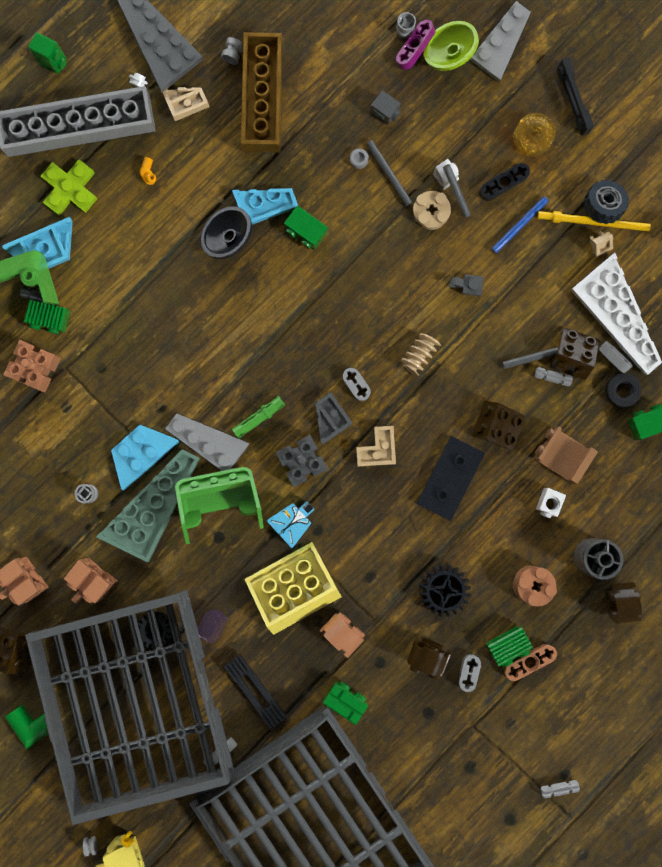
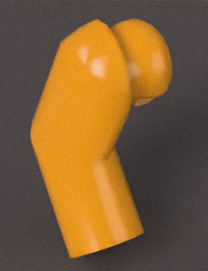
(145, 172)

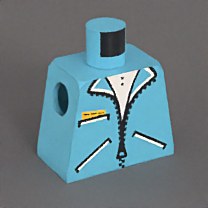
(292, 522)

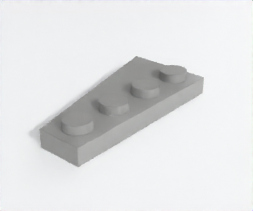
(499, 45)
(210, 443)

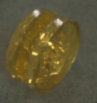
(544, 134)

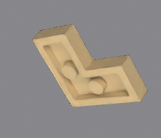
(382, 453)

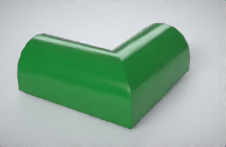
(25, 728)

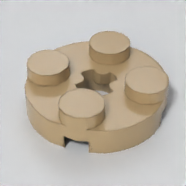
(424, 217)

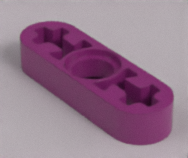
(416, 36)

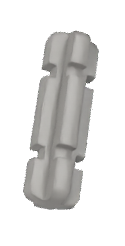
(553, 376)
(560, 789)

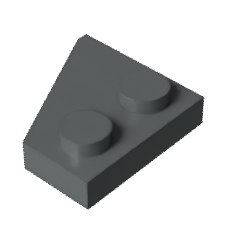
(331, 418)

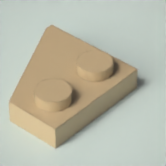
(185, 101)

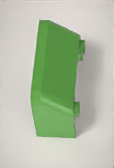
(33, 271)
(215, 493)

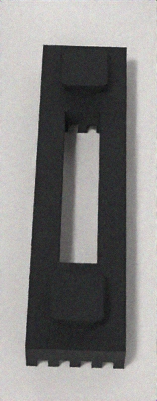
(583, 119)
(273, 713)

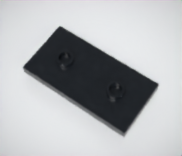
(450, 478)

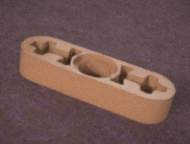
(545, 661)

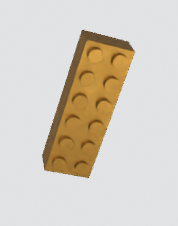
(261, 92)

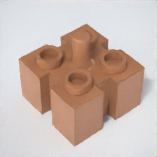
(32, 366)
(90, 580)
(21, 581)

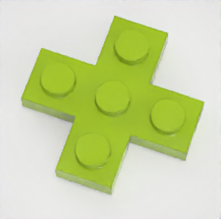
(69, 187)

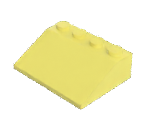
(292, 588)

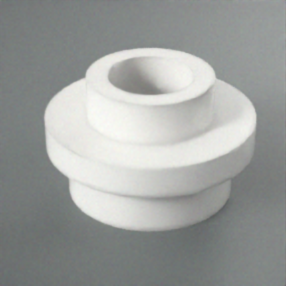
(137, 80)

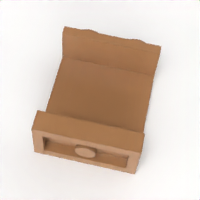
(564, 455)

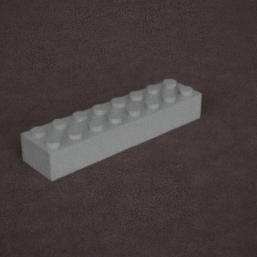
(76, 121)

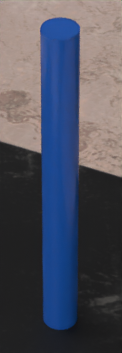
(519, 225)

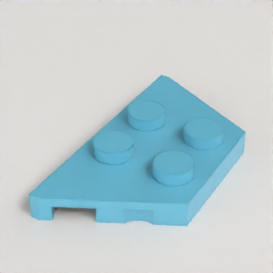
(51, 241)
(139, 453)

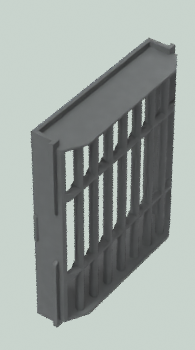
(276, 749)
(156, 792)

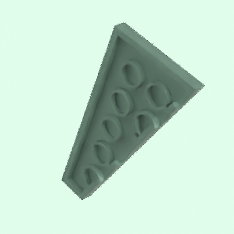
(148, 514)

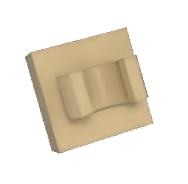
(602, 243)

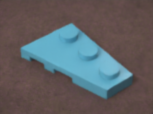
(265, 203)

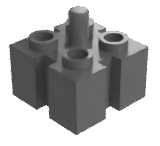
(301, 461)

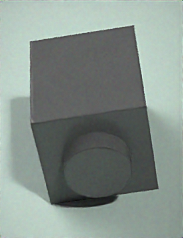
(385, 108)

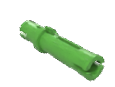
(255, 419)

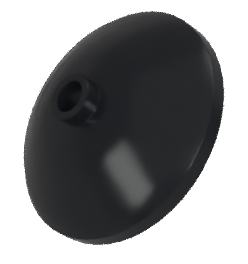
(226, 232)

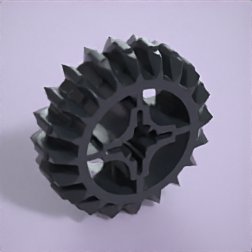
(443, 599)

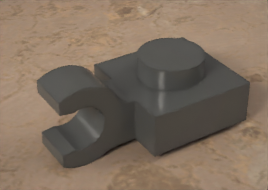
(470, 284)

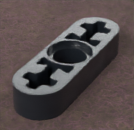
(496, 180)

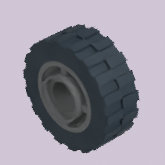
(606, 201)

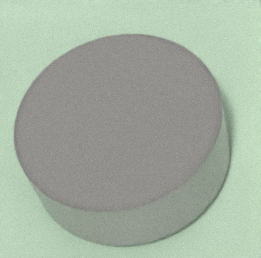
(358, 158)

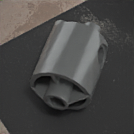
(598, 558)

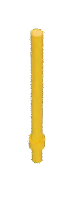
(558, 217)

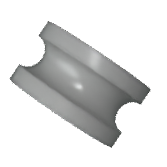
(90, 846)

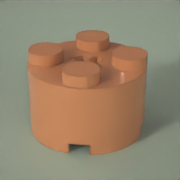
(544, 590)
(342, 635)

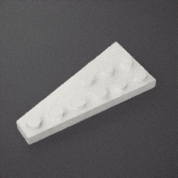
(615, 308)

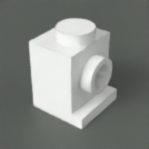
(440, 175)

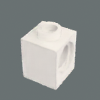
(558, 499)

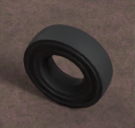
(632, 398)

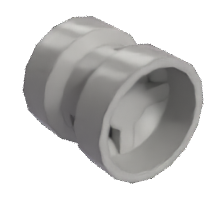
(407, 21)
(232, 51)
(89, 491)

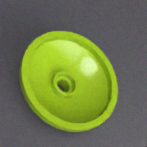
(451, 46)

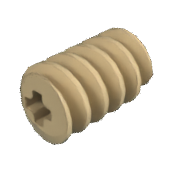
(419, 353)

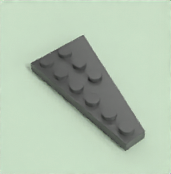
(160, 43)

